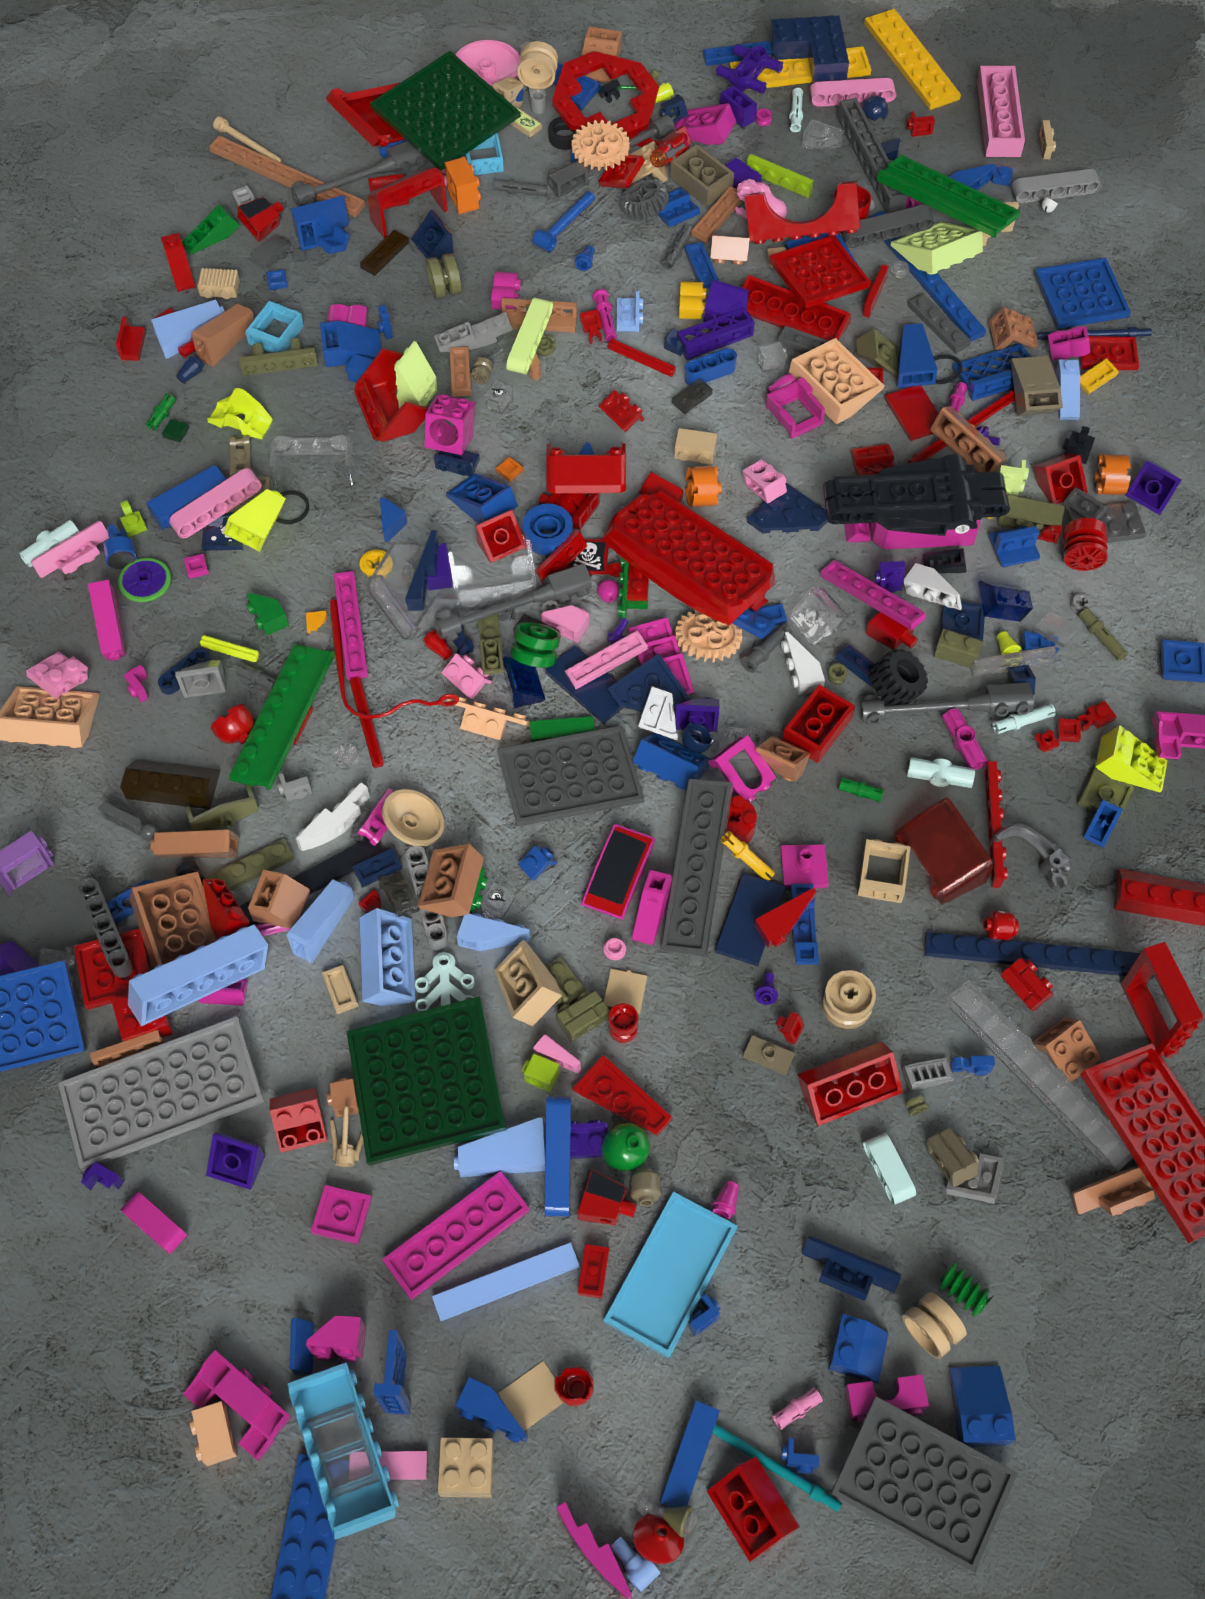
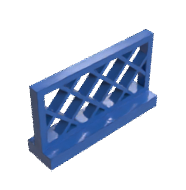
(994, 384)
(391, 1393)

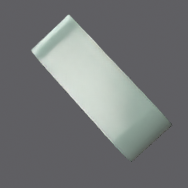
(889, 1168)

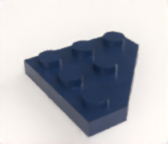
(788, 513)
(634, 688)

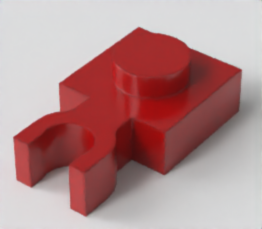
(591, 323)
(1098, 715)

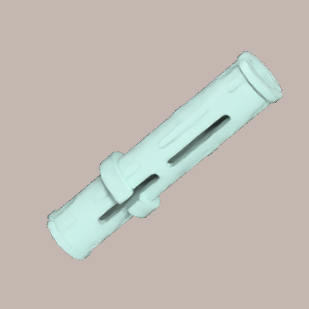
(797, 94)
(1017, 721)

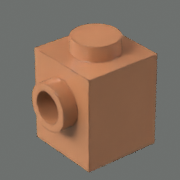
(342, 1095)

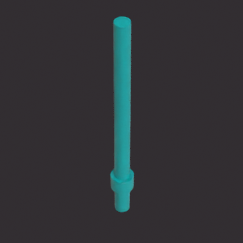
(815, 1491)

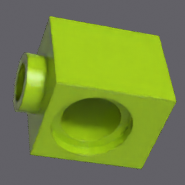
(541, 1072)

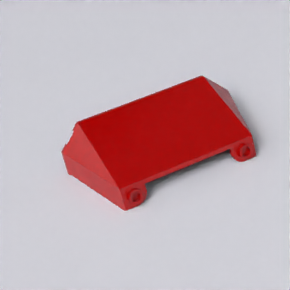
(357, 112)

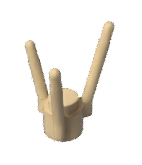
(345, 1154)

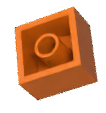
(462, 185)

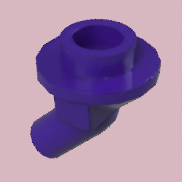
(984, 431)
(614, 636)
(766, 994)

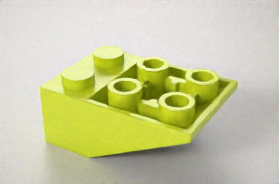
(1130, 760)

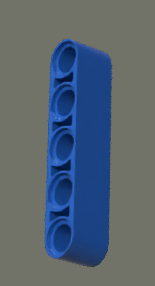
(557, 1156)

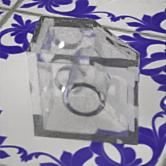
(817, 615)

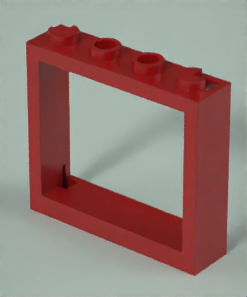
(1160, 962)

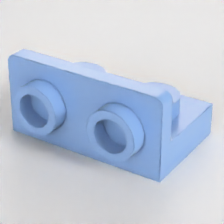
(628, 313)

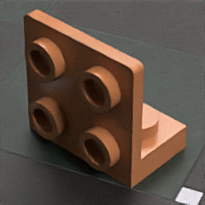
(1010, 326)
(1068, 1047)

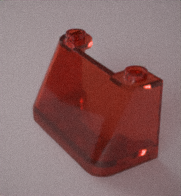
(946, 850)

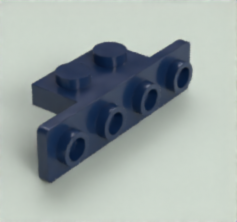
(849, 1271)

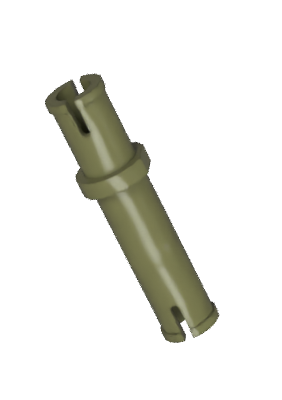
(1097, 627)

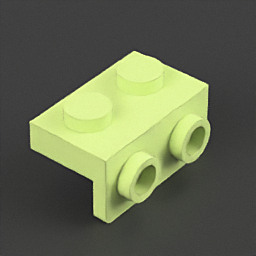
(1015, 478)

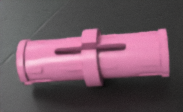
(797, 1408)

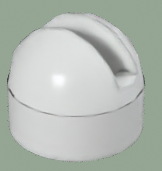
(1048, 204)

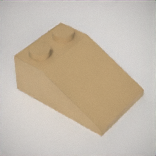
(526, 984)

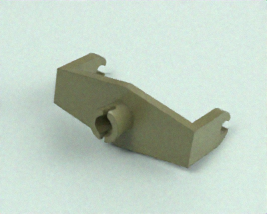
(223, 814)

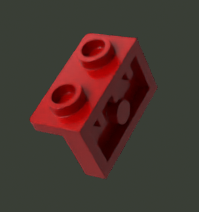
(620, 410)

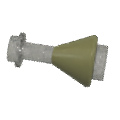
(680, 1518)

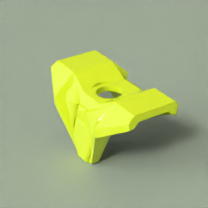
(240, 402)

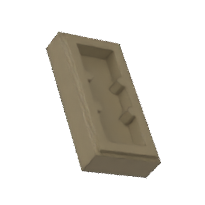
(768, 1055)

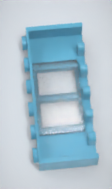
(342, 1450)

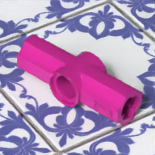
(959, 729)

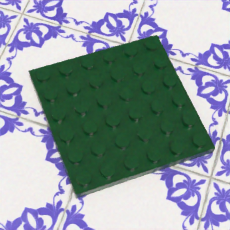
(445, 110)
(425, 1081)

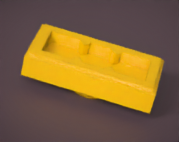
(1097, 376)

